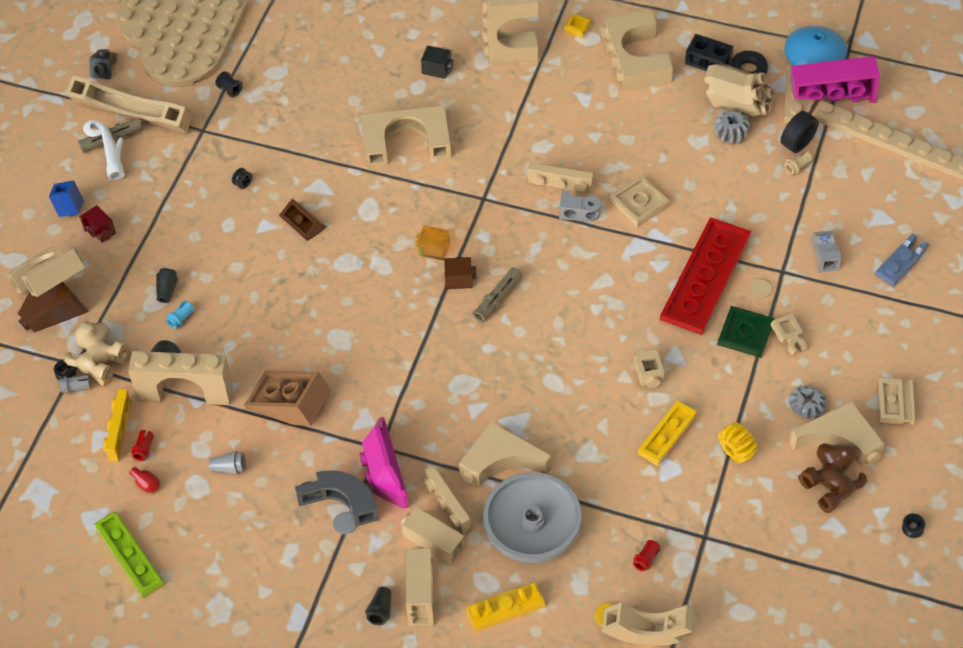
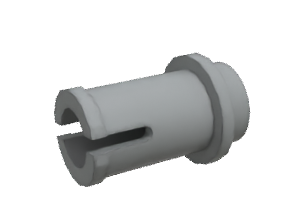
(74, 383)

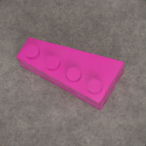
(837, 79)

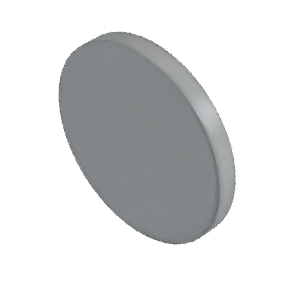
(344, 523)

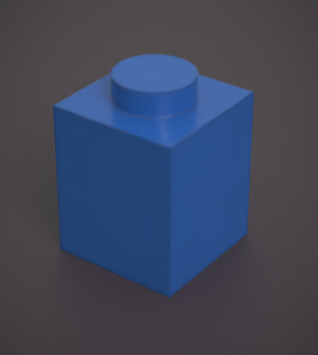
(66, 198)

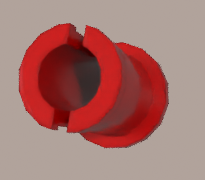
(140, 450)
(643, 560)

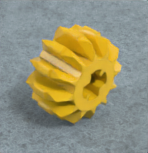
(737, 442)

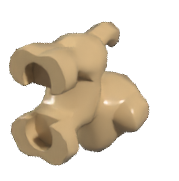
(92, 339)

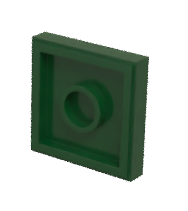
(745, 331)

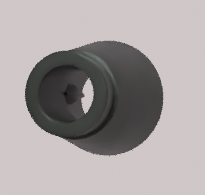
(165, 284)
(379, 607)

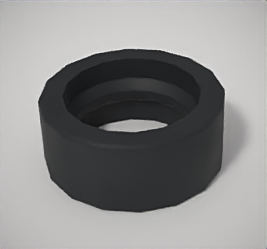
(799, 131)

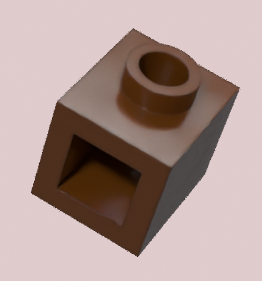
(459, 273)

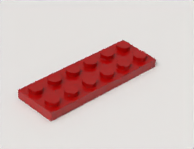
(705, 276)

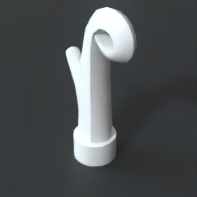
(113, 152)

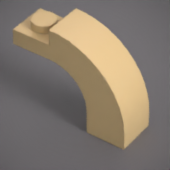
(647, 628)

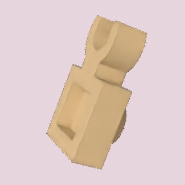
(789, 331)

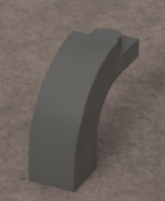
(343, 488)

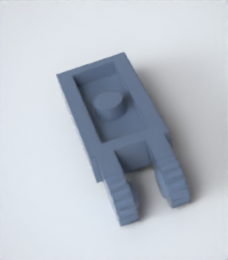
(901, 261)

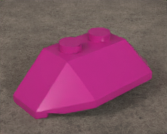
(383, 466)

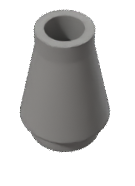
(228, 463)

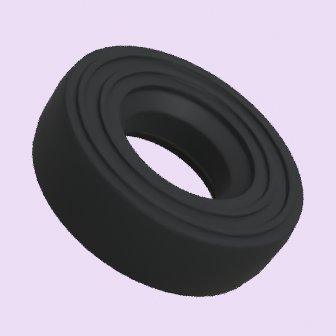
(750, 57)

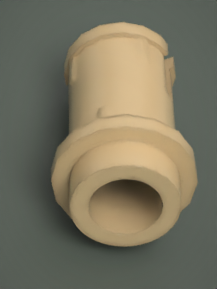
(794, 165)

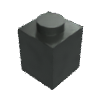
(436, 62)

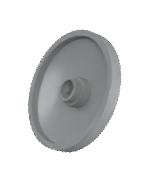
(532, 517)

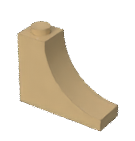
(841, 427)
(500, 451)

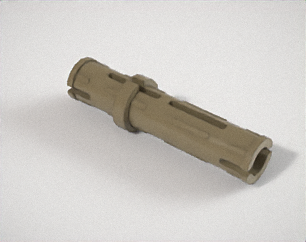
(132, 126)
(483, 311)

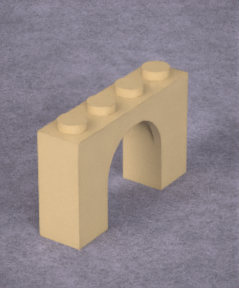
(504, 46)
(633, 70)
(427, 121)
(46, 270)
(207, 370)

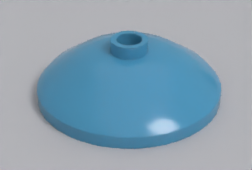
(814, 45)

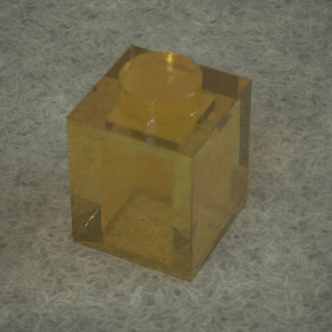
(432, 242)

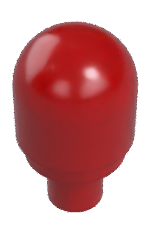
(145, 480)

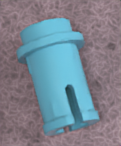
(179, 315)

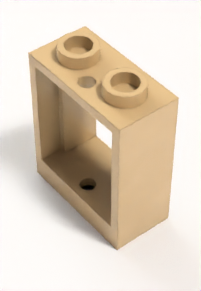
(419, 587)

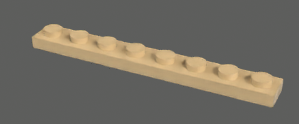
(889, 139)

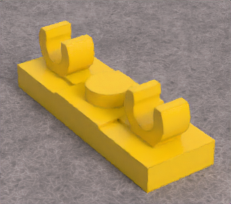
(505, 606)

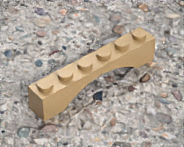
(150, 111)

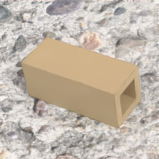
(433, 534)

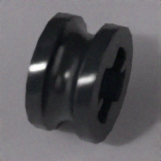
(242, 178)
(60, 366)
(919, 529)

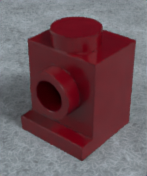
(97, 224)

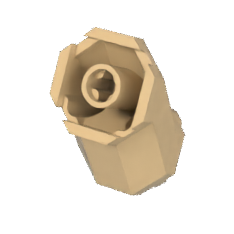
(739, 90)

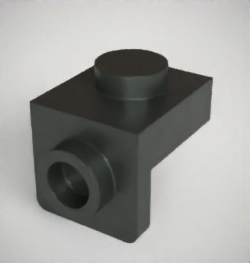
(101, 64)

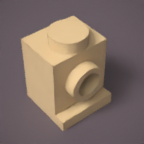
(649, 368)

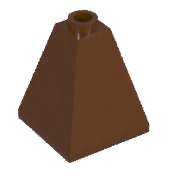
(50, 308)

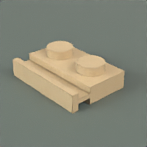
(895, 401)

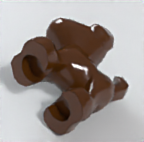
(835, 461)

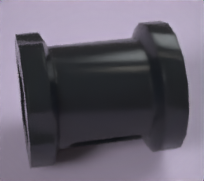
(229, 84)

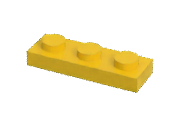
(117, 425)
(667, 433)

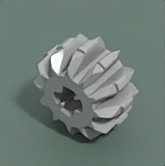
(732, 126)

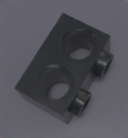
(707, 51)

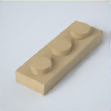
(560, 177)
(446, 500)

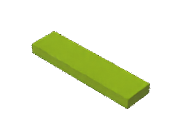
(129, 554)

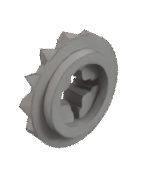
(810, 409)

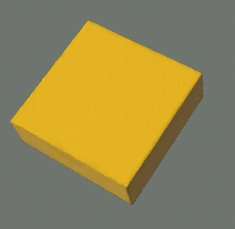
(577, 25)

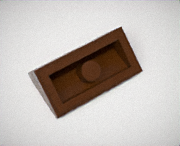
(301, 220)

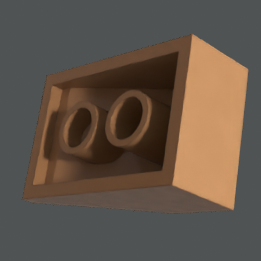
(289, 396)

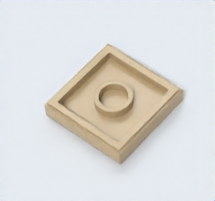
(639, 201)

